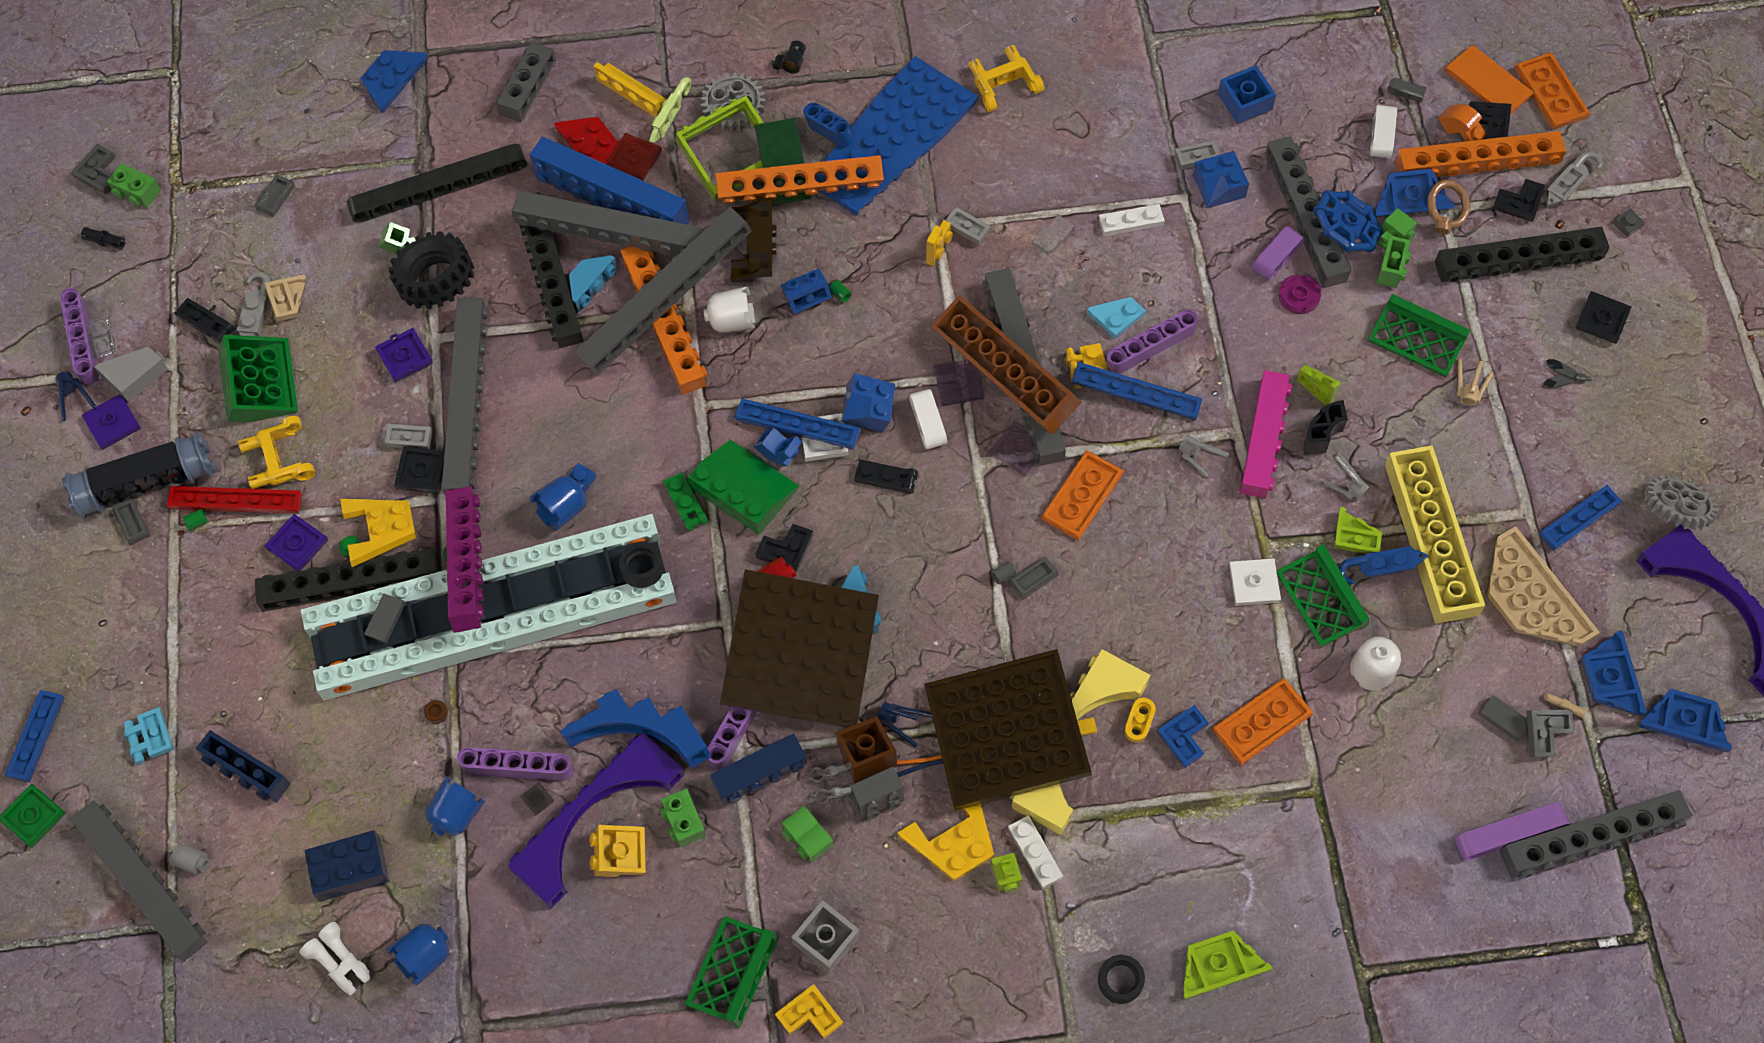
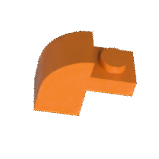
(1462, 120)

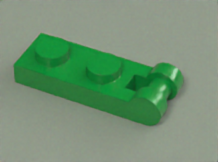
(685, 501)

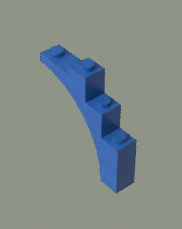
(614, 718)

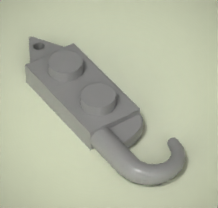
(1571, 179)
(254, 308)

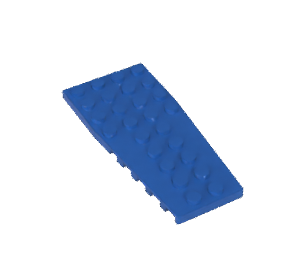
(901, 126)

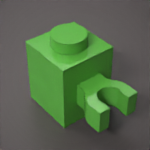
(1398, 225)
(394, 237)

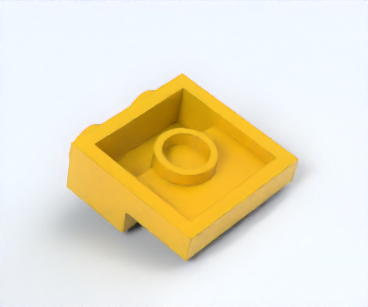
(618, 850)

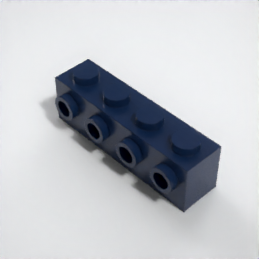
(243, 766)
(758, 769)

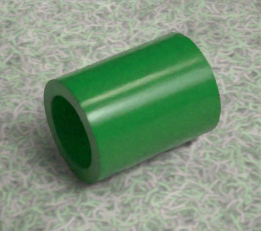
(840, 291)
(195, 519)

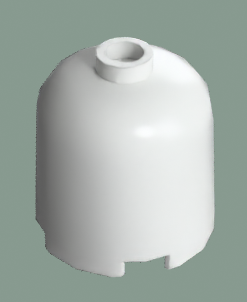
(730, 311)
(1376, 663)

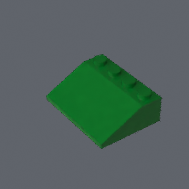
(256, 377)
(742, 485)

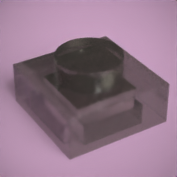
(537, 798)

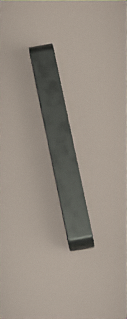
(436, 183)

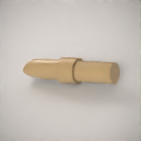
(1564, 704)

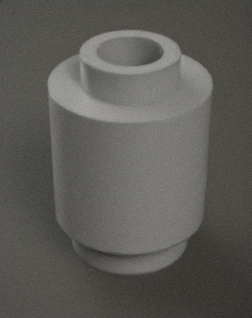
(189, 859)

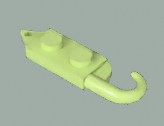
(669, 110)

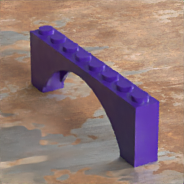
(1684, 556)
(637, 766)

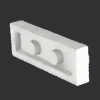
(1131, 220)
(1035, 852)

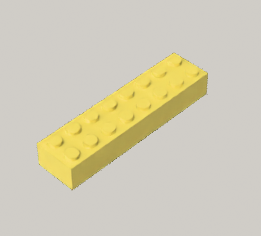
(1434, 531)

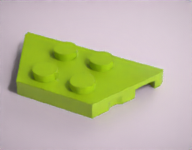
(1220, 963)

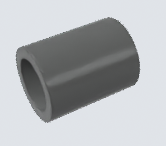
(1003, 572)

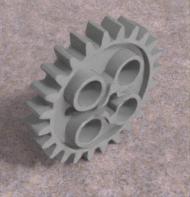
(726, 90)
(1681, 502)

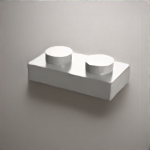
(1188, 155)
(968, 226)
(408, 436)

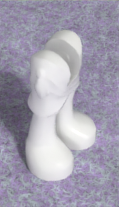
(331, 937)

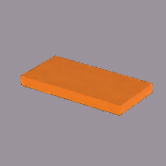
(1488, 79)
(1552, 90)
(1082, 495)
(1262, 721)

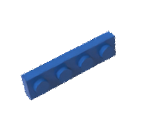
(1580, 518)
(34, 736)

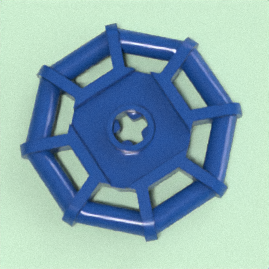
(1351, 230)

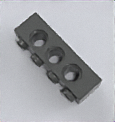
(526, 81)

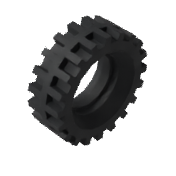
(425, 253)

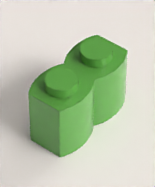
(806, 834)

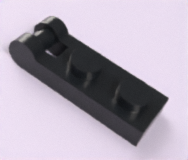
(203, 320)
(886, 476)

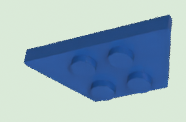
(391, 74)
(1410, 193)
(1613, 676)
(1688, 719)

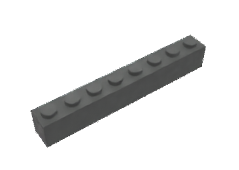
(139, 881)

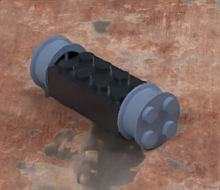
(138, 473)

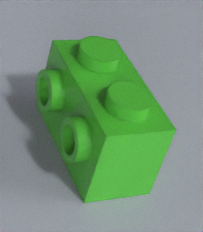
(134, 186)
(1393, 262)
(683, 818)

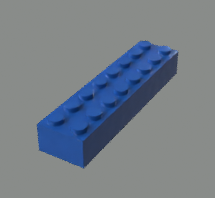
(603, 184)

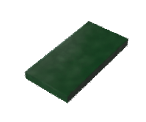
(781, 146)

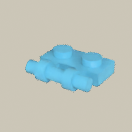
(155, 734)

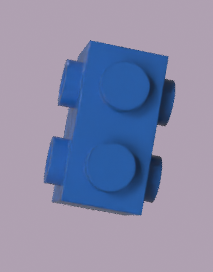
(806, 291)

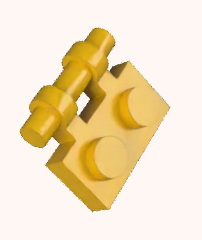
(1088, 355)

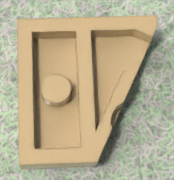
(286, 296)

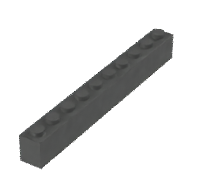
(602, 223)
(663, 291)
(1011, 321)
(465, 394)

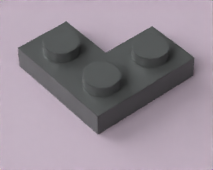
(92, 169)
(1543, 726)

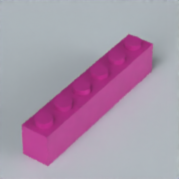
(1265, 434)

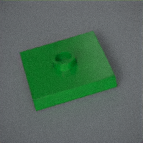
(31, 815)

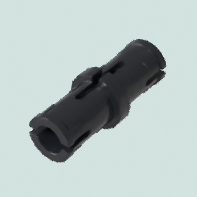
(103, 238)

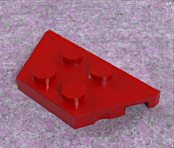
(588, 137)

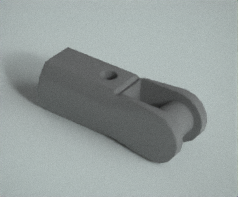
(1407, 90)

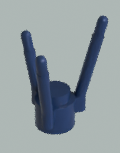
(66, 385)
(891, 713)

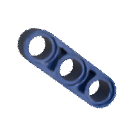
(828, 124)

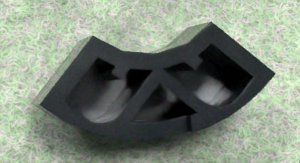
(1324, 425)

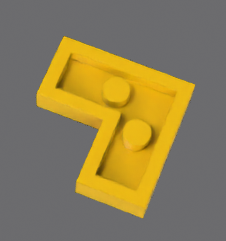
(936, 241)
(813, 1007)

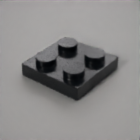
(1603, 317)
(420, 470)

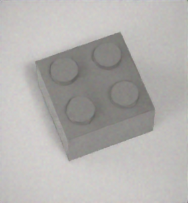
(826, 937)

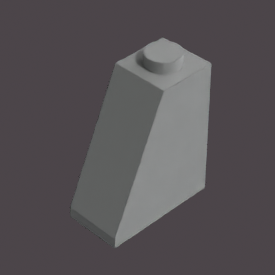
(133, 371)

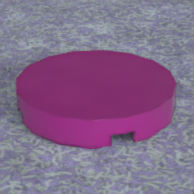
(1299, 294)

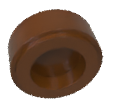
(436, 712)

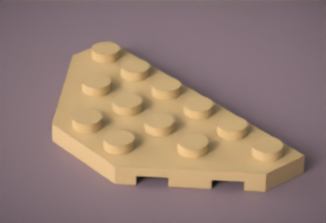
(1533, 596)

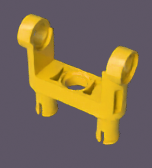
(1015, 69)
(266, 440)

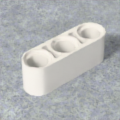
(1383, 131)
(928, 419)

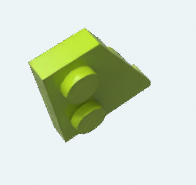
(1355, 534)

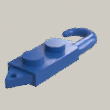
(1385, 562)

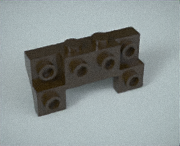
(759, 242)

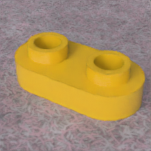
(1140, 721)

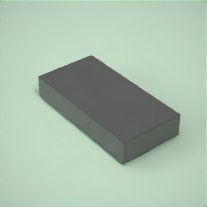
(274, 195)
(131, 521)
(1033, 578)
(385, 618)
(1504, 718)

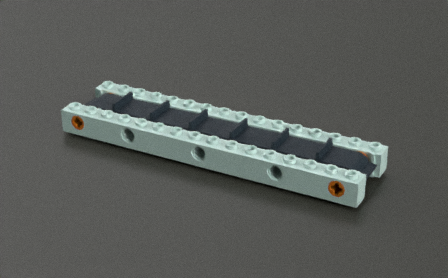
(525, 601)

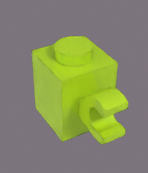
(1006, 873)

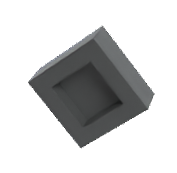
(1629, 223)

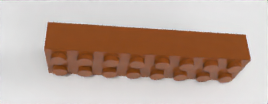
(1006, 364)

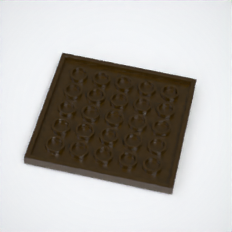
(799, 649)
(1007, 729)

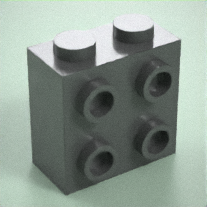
(876, 794)

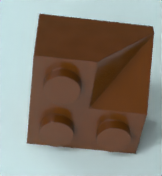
(866, 749)

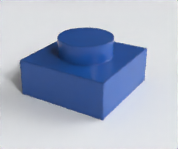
(583, 474)

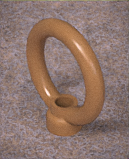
(1444, 224)

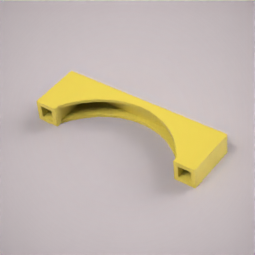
(1106, 682)

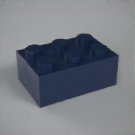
(346, 866)

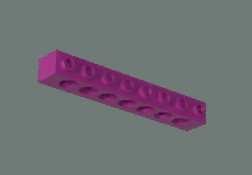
(464, 559)

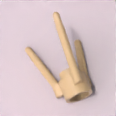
(1469, 393)

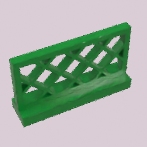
(1430, 322)
(1339, 585)
(751, 973)

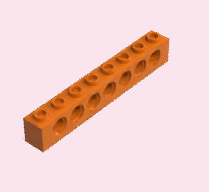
(1484, 154)
(871, 165)
(687, 379)

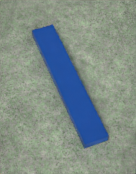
(1136, 391)
(797, 424)

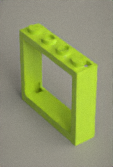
(705, 123)

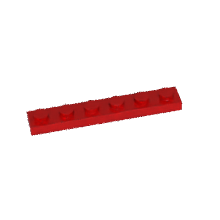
(234, 499)

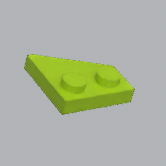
(1318, 384)

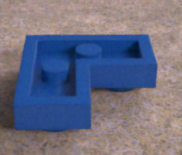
(1178, 735)

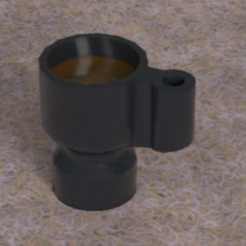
(792, 59)

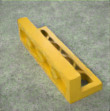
(629, 88)

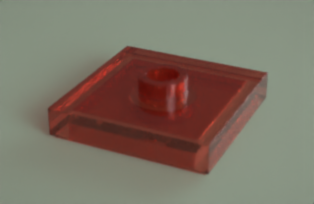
(634, 156)

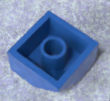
(1246, 94)
(1220, 179)
(868, 402)

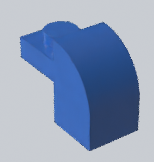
(777, 447)

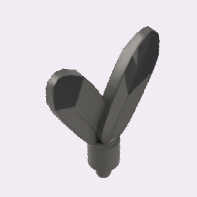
(1566, 376)

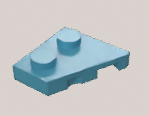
(1117, 315)

